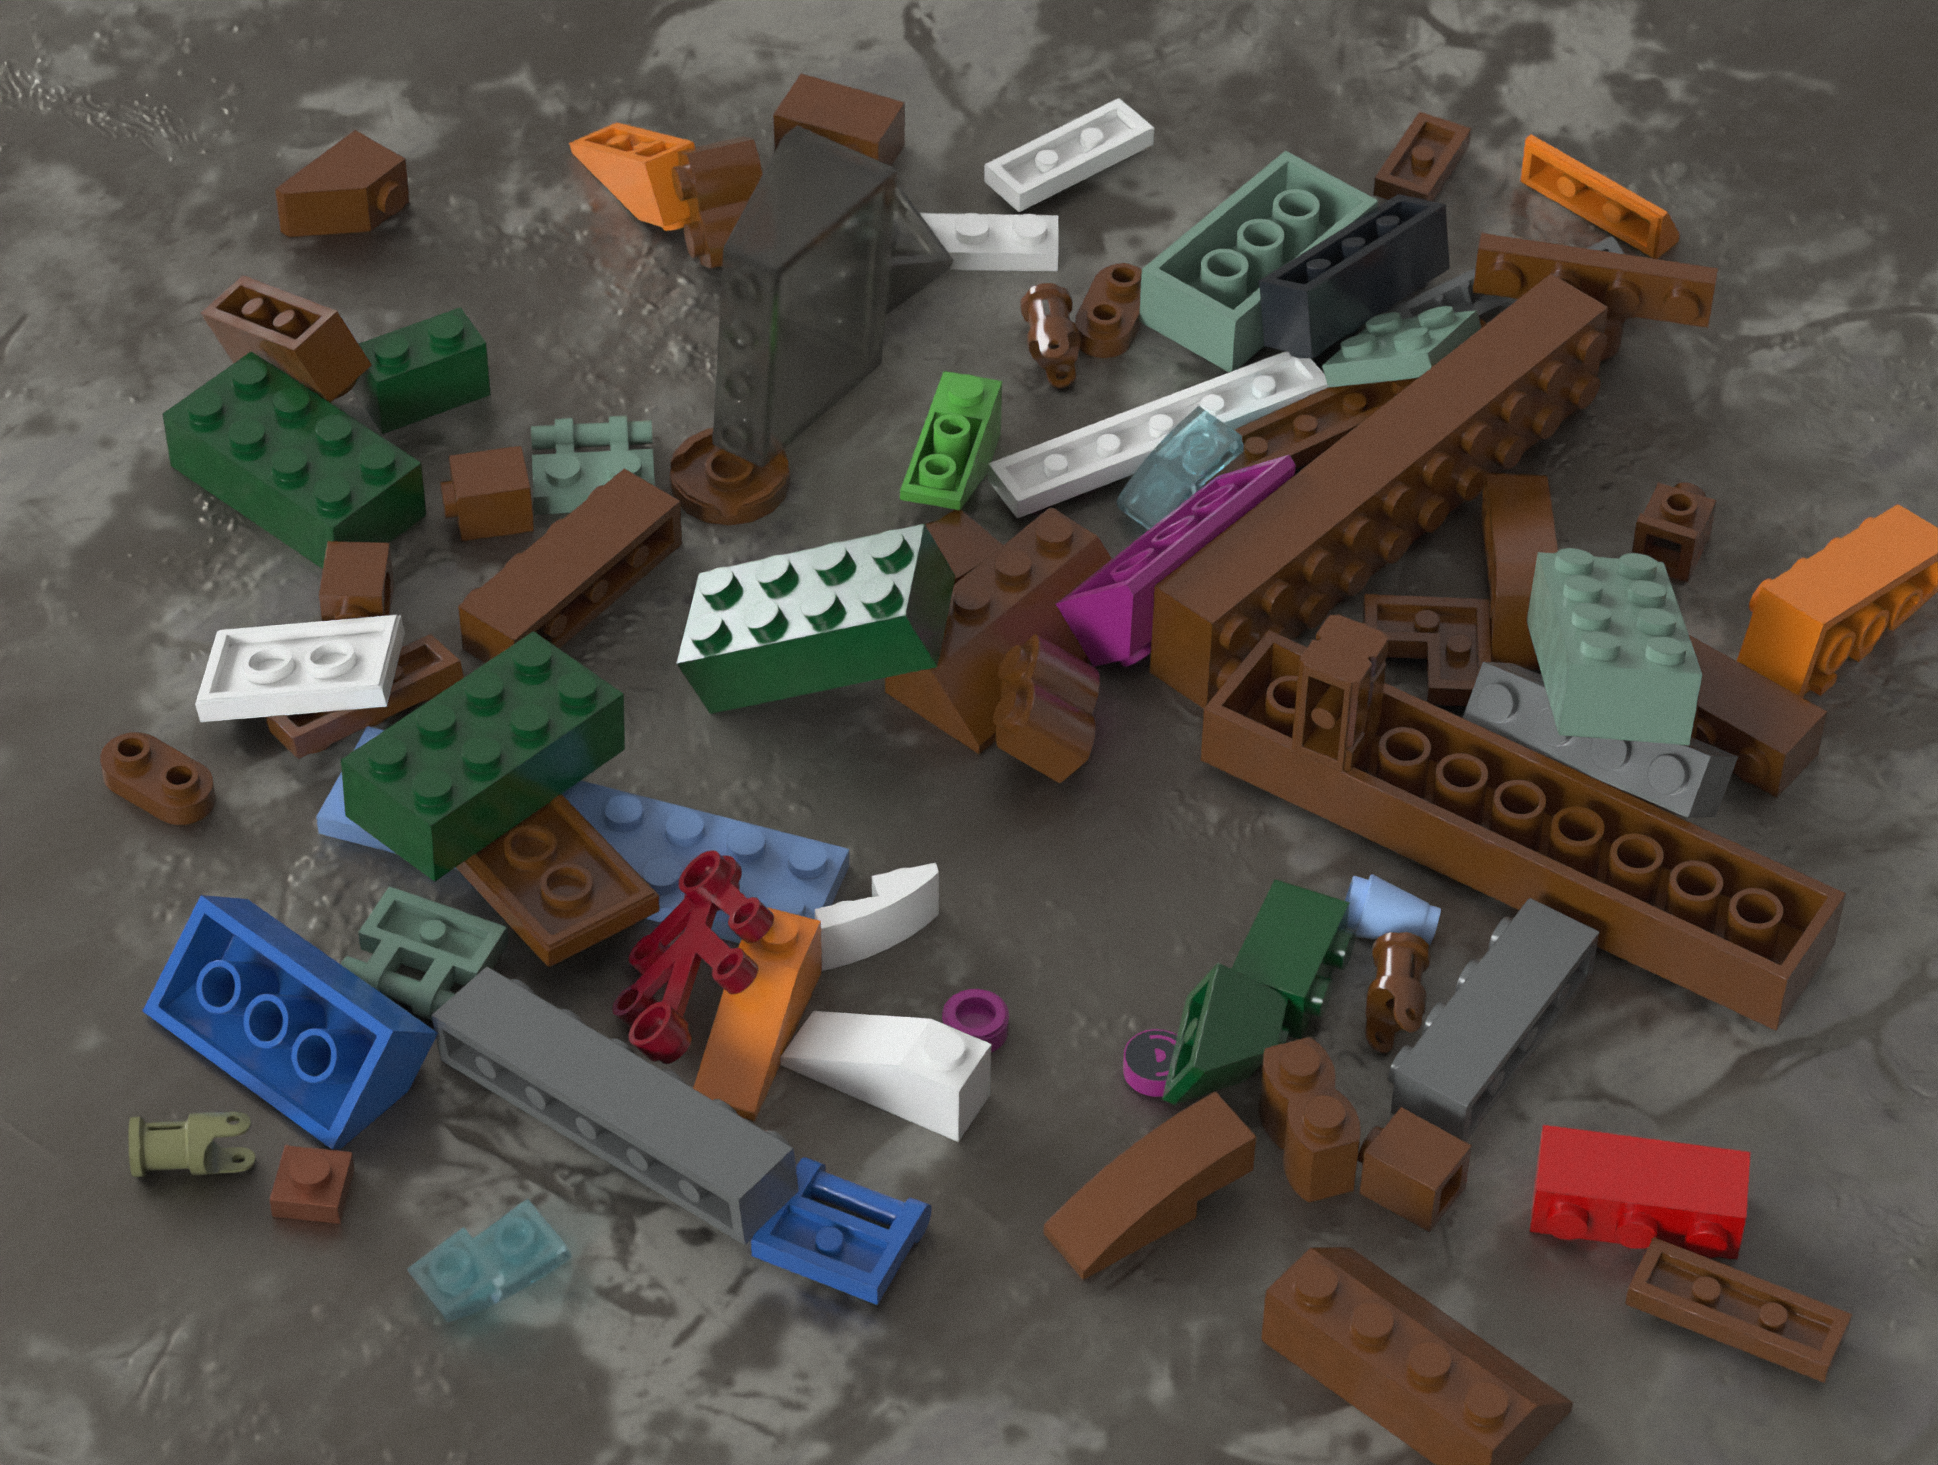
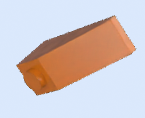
(637, 171)
(760, 1021)

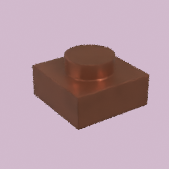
(312, 1184)

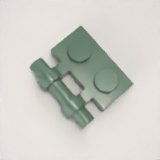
(568, 478)
(429, 938)

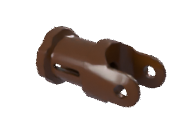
(1052, 337)
(1396, 995)

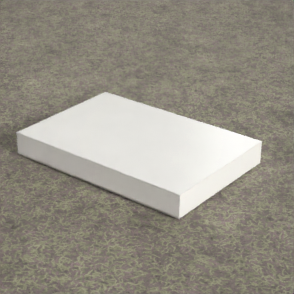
(301, 668)

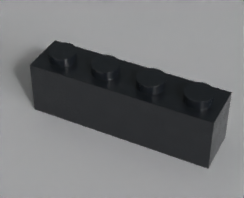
(1354, 275)

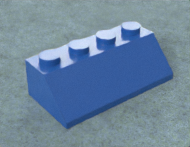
(287, 1020)

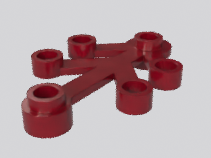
(708, 886)

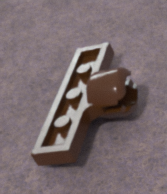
(1622, 282)

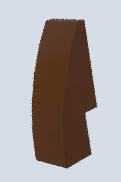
(1153, 1186)

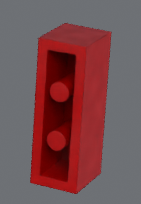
(1640, 1190)

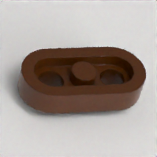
(1110, 311)
(147, 776)

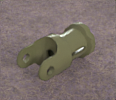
(189, 1144)

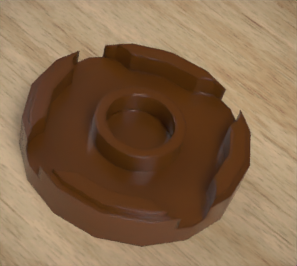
(723, 486)

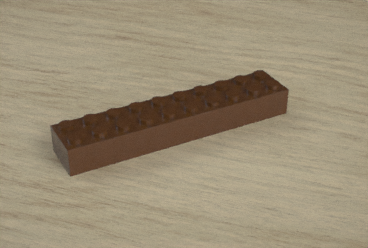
(1378, 488)
(1541, 832)

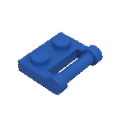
(836, 1245)

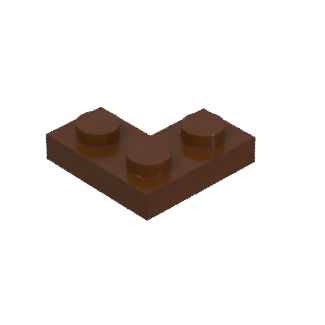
(1442, 630)

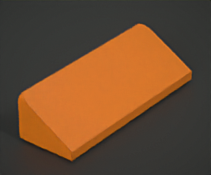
(1597, 198)

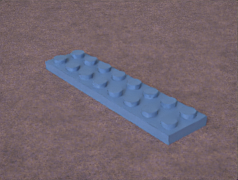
(664, 838)

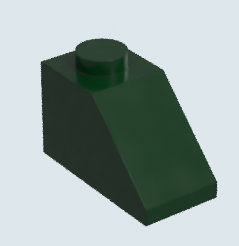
(1223, 1034)

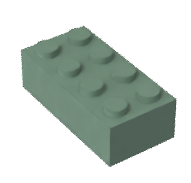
(1208, 280)
(1613, 648)

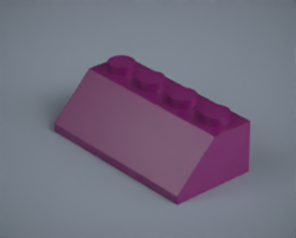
(1115, 605)

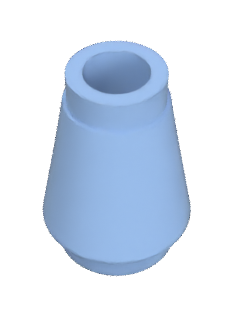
(1384, 908)

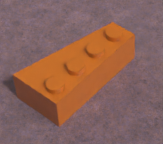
(1841, 601)

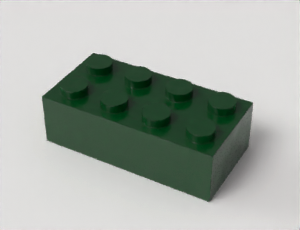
(293, 460)
(817, 619)
(483, 755)

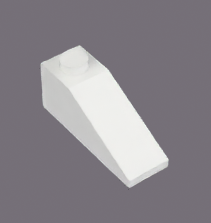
(898, 1065)

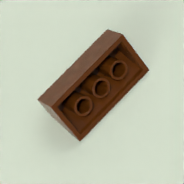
(990, 613)
(1407, 1362)

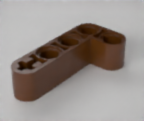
(1515, 528)

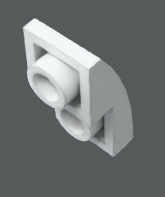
(898, 908)

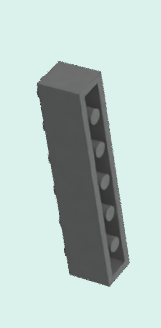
(617, 1104)

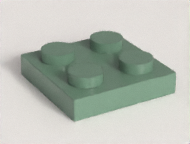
(1399, 347)

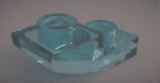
(1179, 467)
(481, 1271)

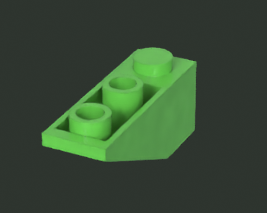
(955, 441)

